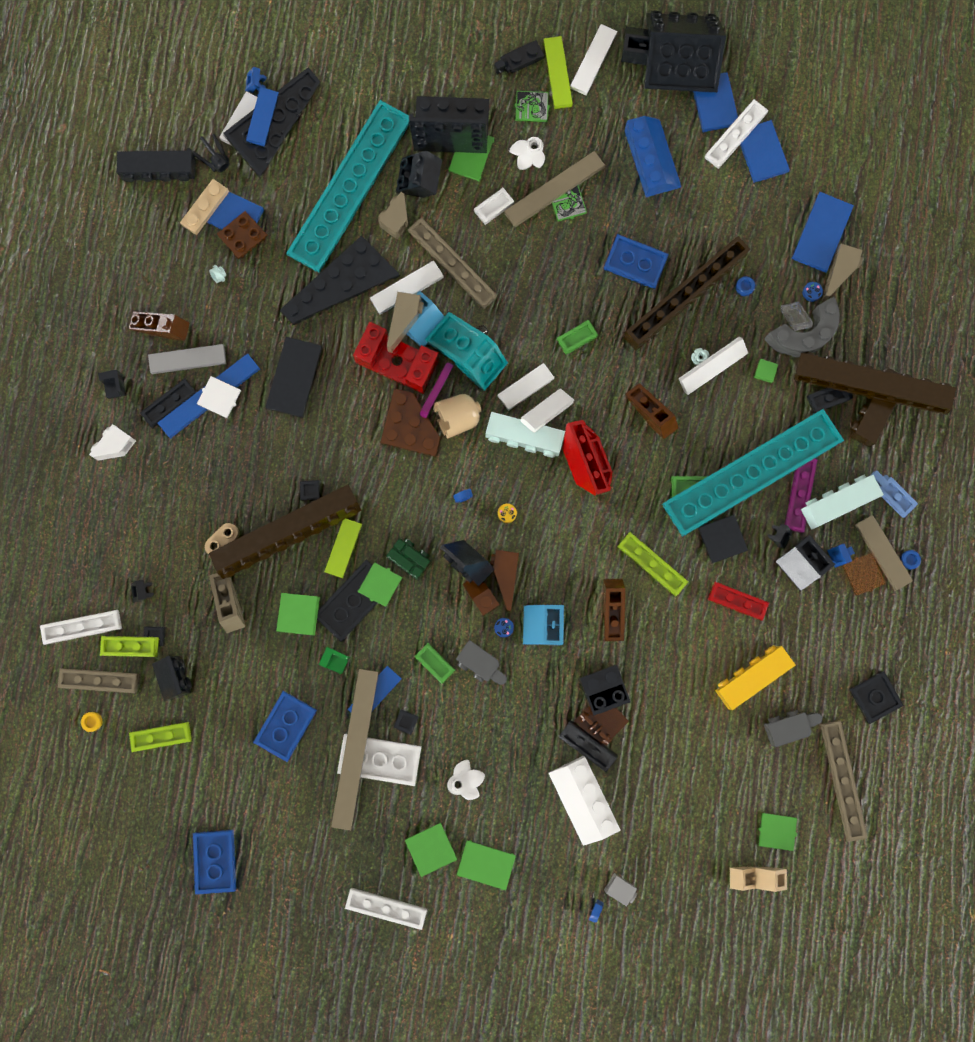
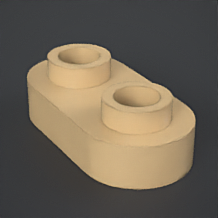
(220, 538)

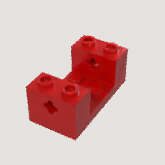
(416, 365)

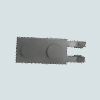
(480, 663)
(791, 727)

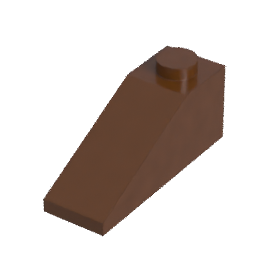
(653, 411)
(505, 573)
(614, 609)

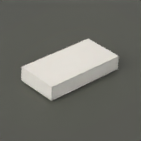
(494, 206)

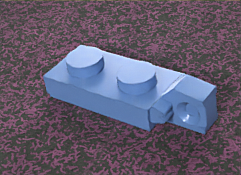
(895, 494)

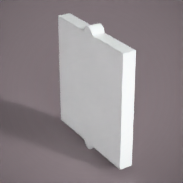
(219, 397)

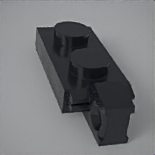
(519, 58)
(827, 399)

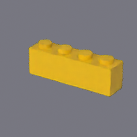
(755, 677)

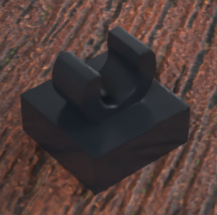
(782, 536)
(138, 590)

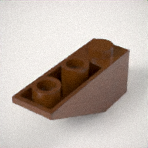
(159, 325)

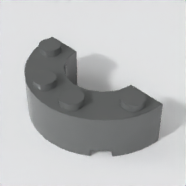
(794, 343)

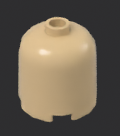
(457, 414)

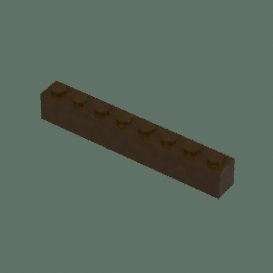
(686, 293)
(875, 383)
(285, 532)

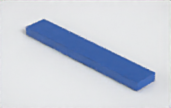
(190, 410)

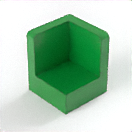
(334, 660)

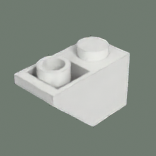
(112, 444)

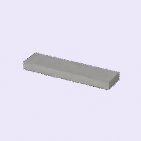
(187, 359)

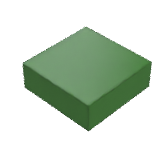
(766, 370)

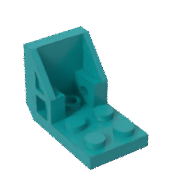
(469, 349)

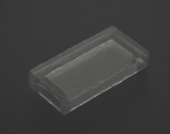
(796, 316)

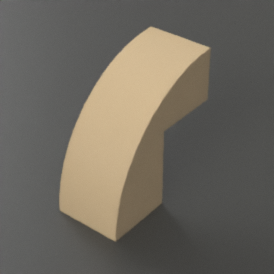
(758, 878)

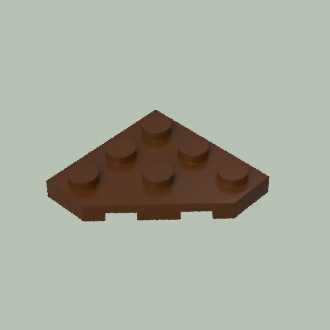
(406, 427)

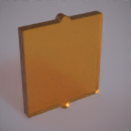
(863, 574)

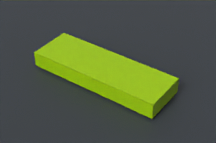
(343, 548)
(129, 646)
(160, 737)

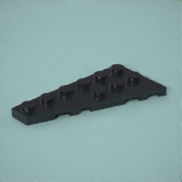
(289, 106)
(346, 277)

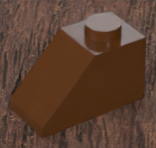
(481, 597)

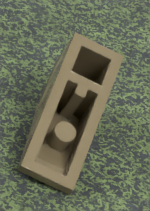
(844, 263)
(404, 317)
(226, 603)

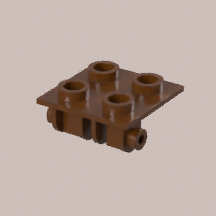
(242, 235)
(603, 725)

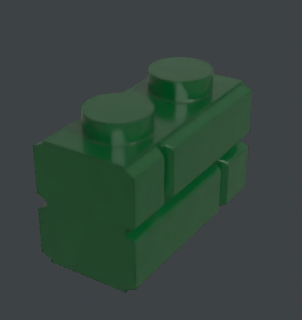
(409, 558)

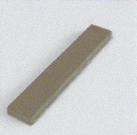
(554, 189)
(452, 263)
(843, 781)

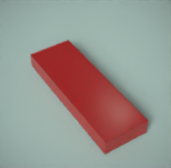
(738, 601)

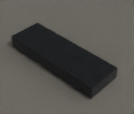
(167, 403)
(588, 746)

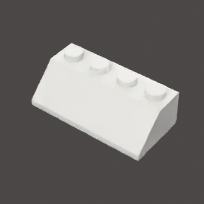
(584, 801)

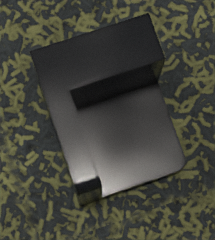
(113, 383)

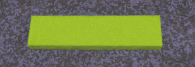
(557, 72)
(652, 564)

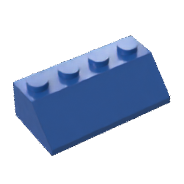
(651, 155)

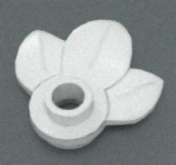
(527, 155)
(468, 779)

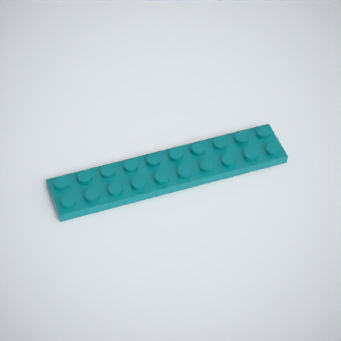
(349, 186)
(752, 472)

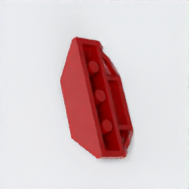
(587, 458)

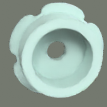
(218, 274)
(699, 352)

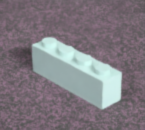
(516, 434)
(841, 502)

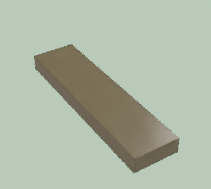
(883, 553)
(98, 680)

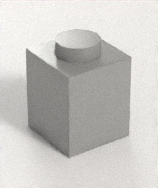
(621, 890)

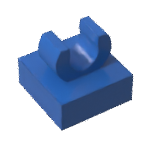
(253, 79)
(841, 555)

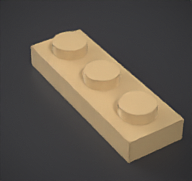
(204, 207)

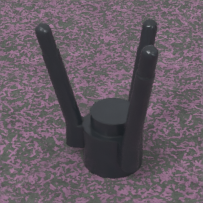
(219, 162)

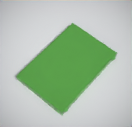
(470, 164)
(486, 865)

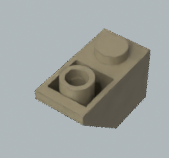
(394, 219)

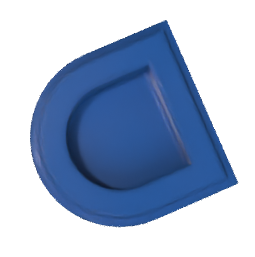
(596, 911)

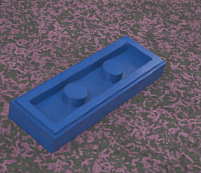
(262, 116)
(386, 682)

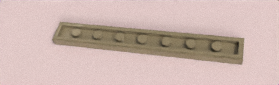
(355, 749)

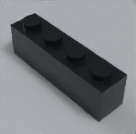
(156, 165)

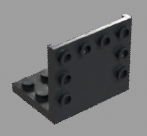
(684, 52)
(450, 124)

